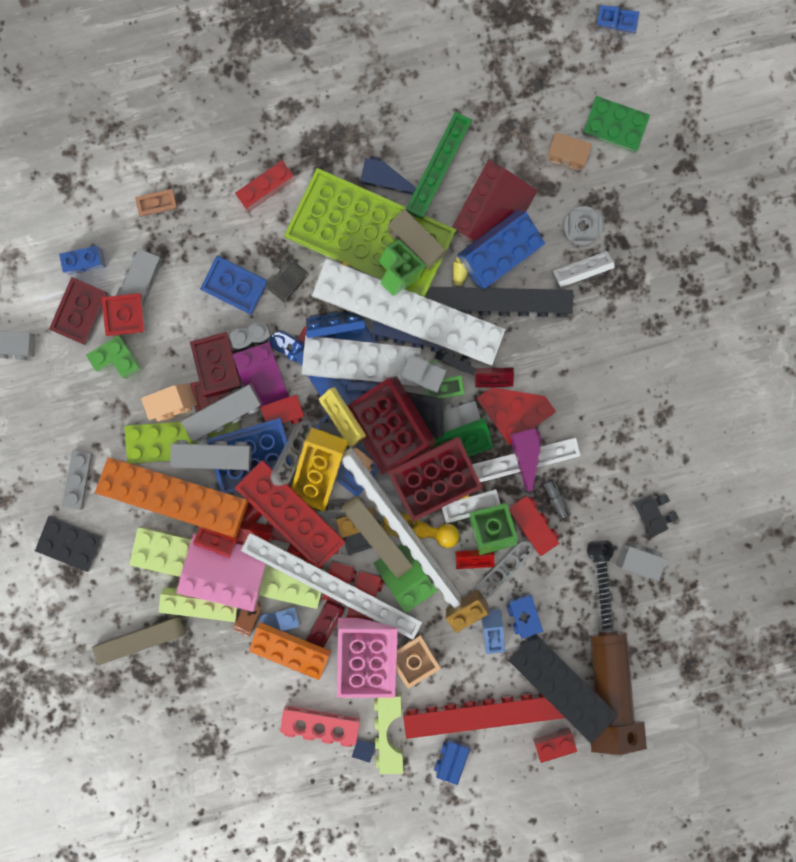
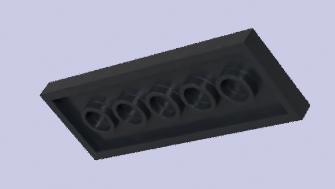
(563, 688)

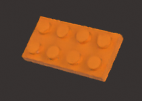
(289, 651)

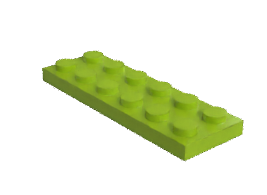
(154, 441)

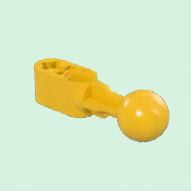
(445, 535)

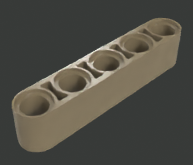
(376, 536)
(138, 640)

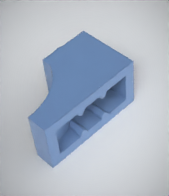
(282, 619)
(493, 632)

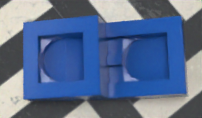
(618, 19)

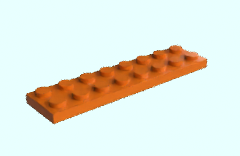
(171, 497)

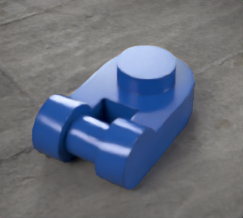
(280, 341)

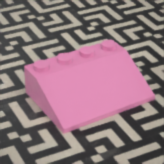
(222, 579)
(366, 659)

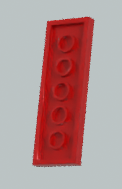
(290, 515)

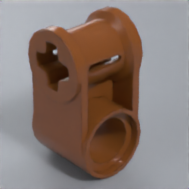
(246, 620)

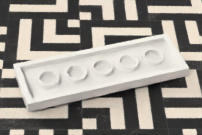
(355, 360)

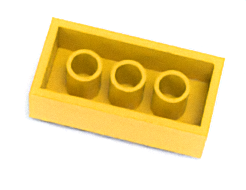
(319, 468)

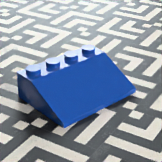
(267, 445)

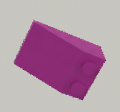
(262, 370)
(527, 450)

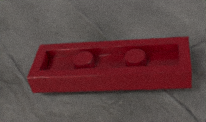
(325, 623)

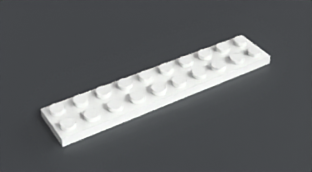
(408, 312)

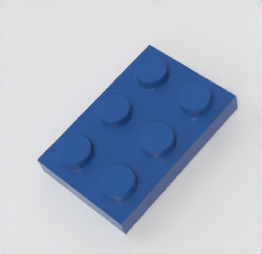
(333, 323)

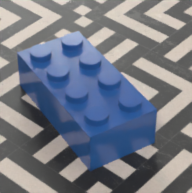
(501, 249)

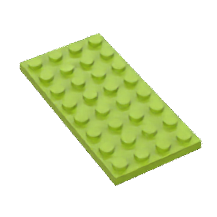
(353, 227)

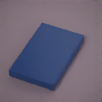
(234, 285)

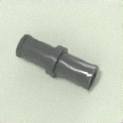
(557, 498)

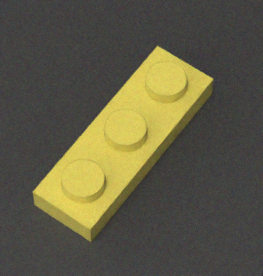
(342, 417)

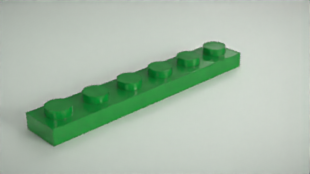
(438, 165)

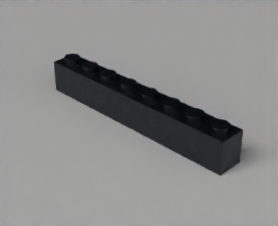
(505, 301)

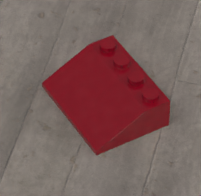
(491, 201)
(391, 425)
(435, 479)

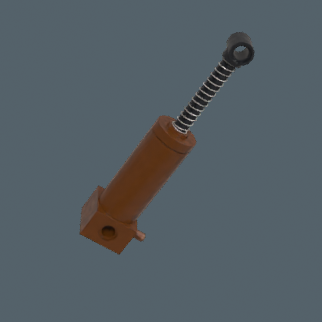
(612, 668)

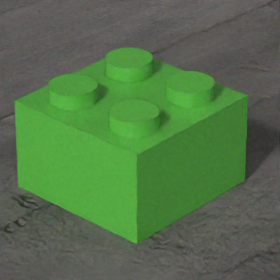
(493, 528)

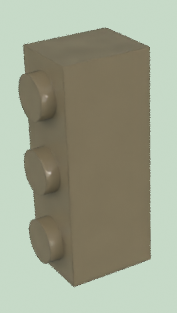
(416, 239)

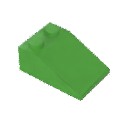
(412, 586)

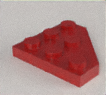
(514, 410)

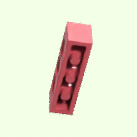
(329, 720)

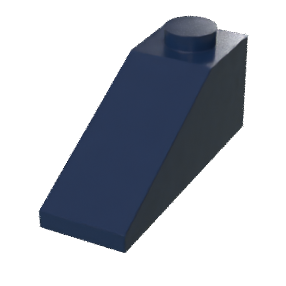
(380, 175)

